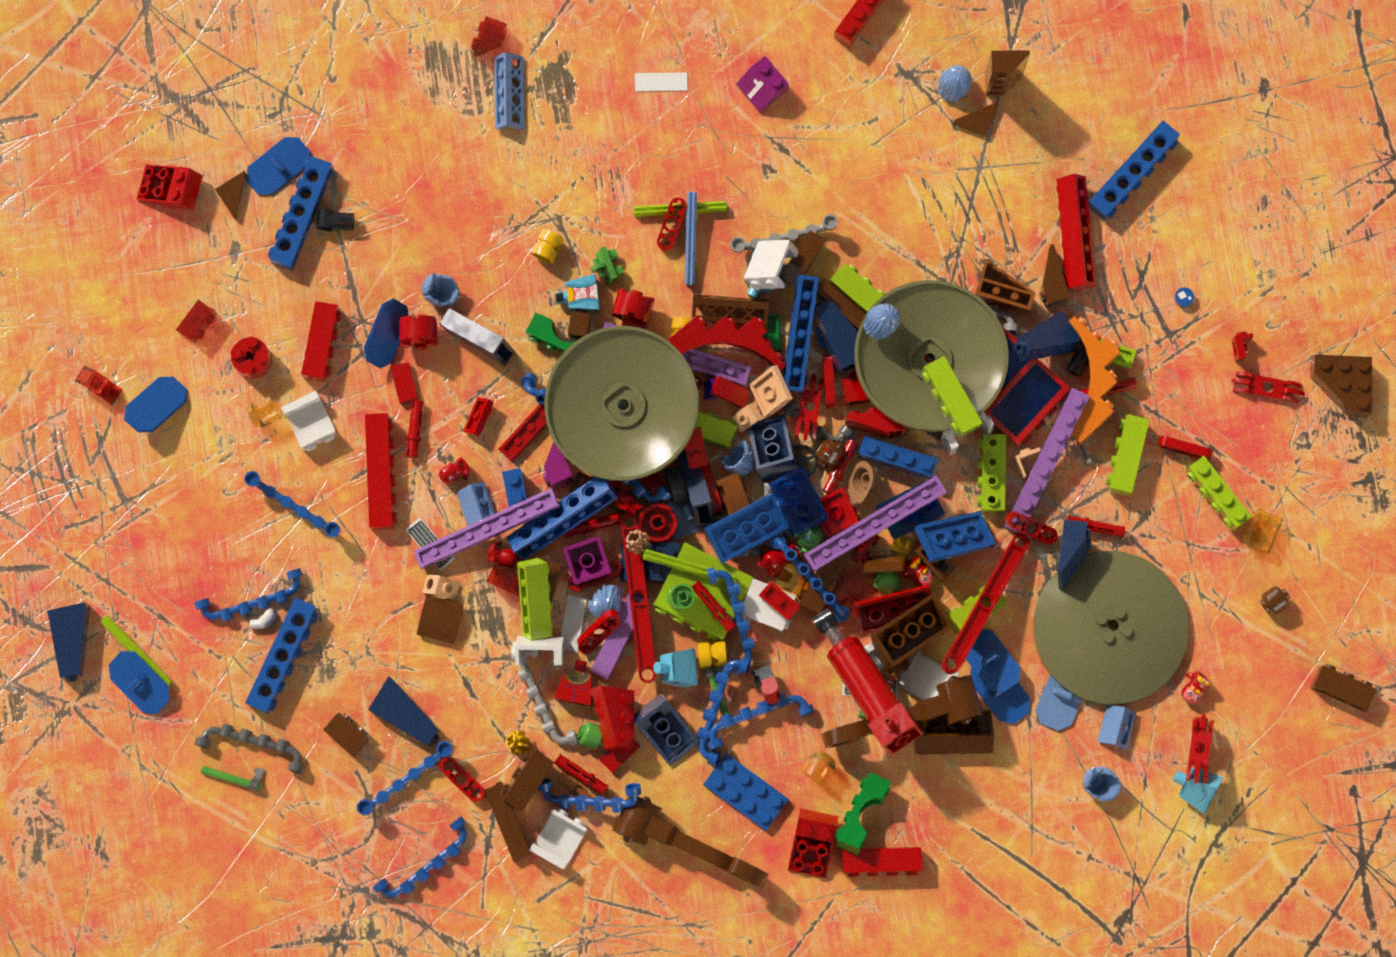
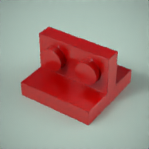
(840, 511)

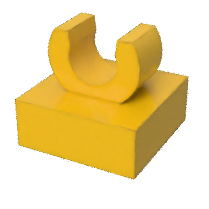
(902, 545)

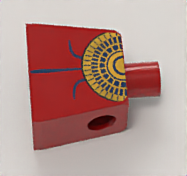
(575, 685)

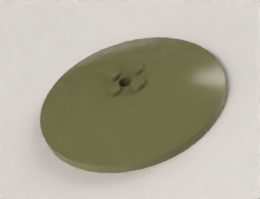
(936, 322)
(586, 396)
(1105, 663)

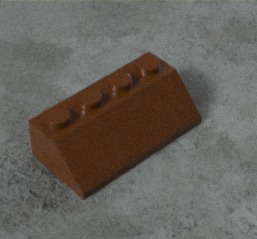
(1004, 71)
(910, 632)
(958, 738)

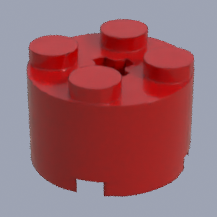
(632, 306)
(418, 332)
(243, 350)
(653, 514)

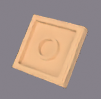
(770, 391)

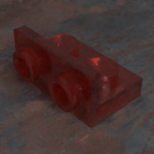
(197, 321)

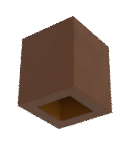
(579, 324)

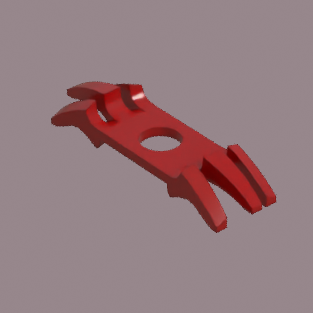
(1256, 387)
(809, 416)
(624, 497)
(1196, 758)

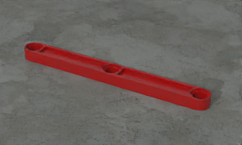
(639, 611)
(979, 614)

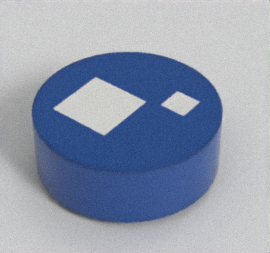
(1184, 297)

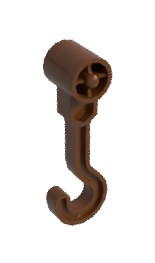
(955, 701)
(643, 821)

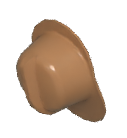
(862, 481)

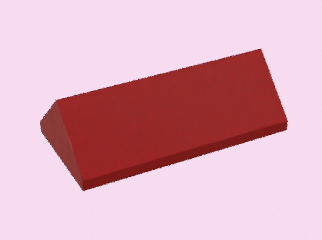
(879, 611)

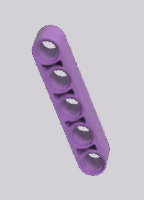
(616, 641)

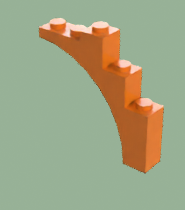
(1101, 380)

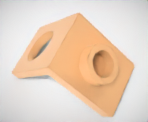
(747, 417)
(1024, 454)
(441, 587)

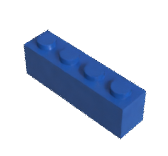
(897, 458)

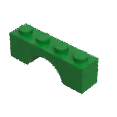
(543, 331)
(873, 792)

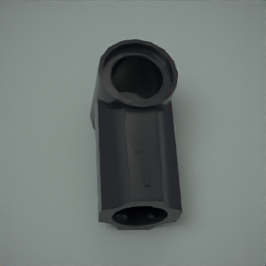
(329, 220)
(1079, 360)

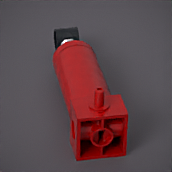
(885, 713)

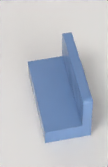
(475, 502)
(1117, 726)

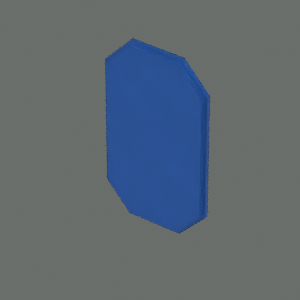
(277, 165)
(384, 334)
(155, 404)
(993, 662)
(139, 682)
(1006, 706)

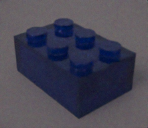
(799, 502)

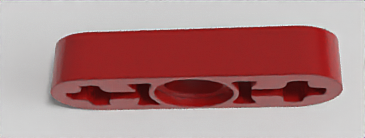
(680, 212)
(828, 377)
(1184, 447)
(712, 488)
(1039, 526)
(610, 576)
(596, 639)
(455, 766)

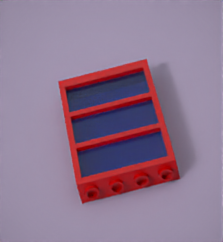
(1025, 397)

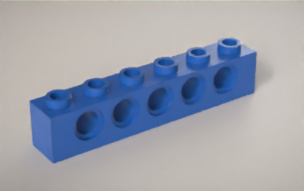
(1162, 133)
(288, 258)
(800, 332)
(572, 511)
(298, 609)

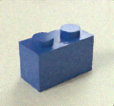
(514, 486)

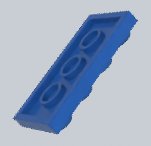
(746, 528)
(955, 536)
(745, 792)

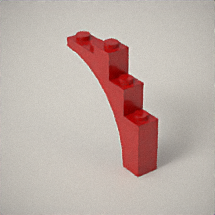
(748, 337)

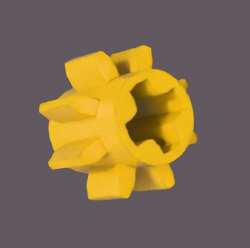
(517, 742)

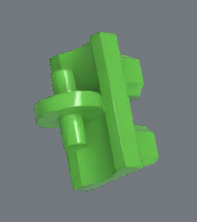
(604, 266)

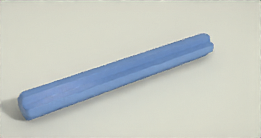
(691, 222)

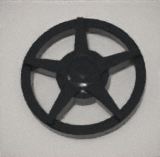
(802, 461)

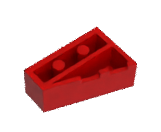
(616, 716)

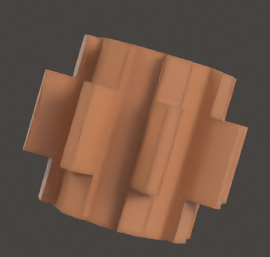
(637, 542)

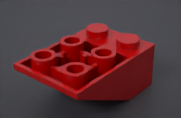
(170, 186)
(874, 423)
(813, 843)

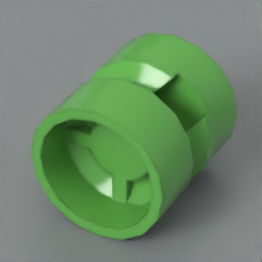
(681, 597)

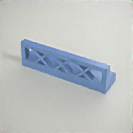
(505, 90)

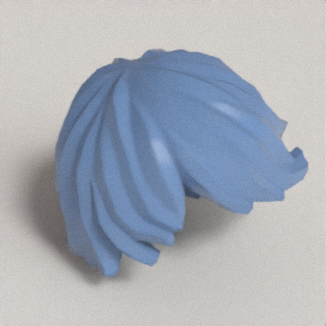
(954, 83)
(440, 290)
(881, 321)
(740, 461)
(606, 599)
(1101, 783)

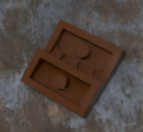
(885, 563)
(440, 619)

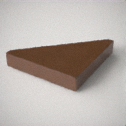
(978, 120)
(231, 192)

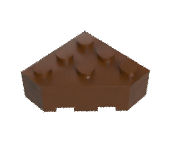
(1345, 381)

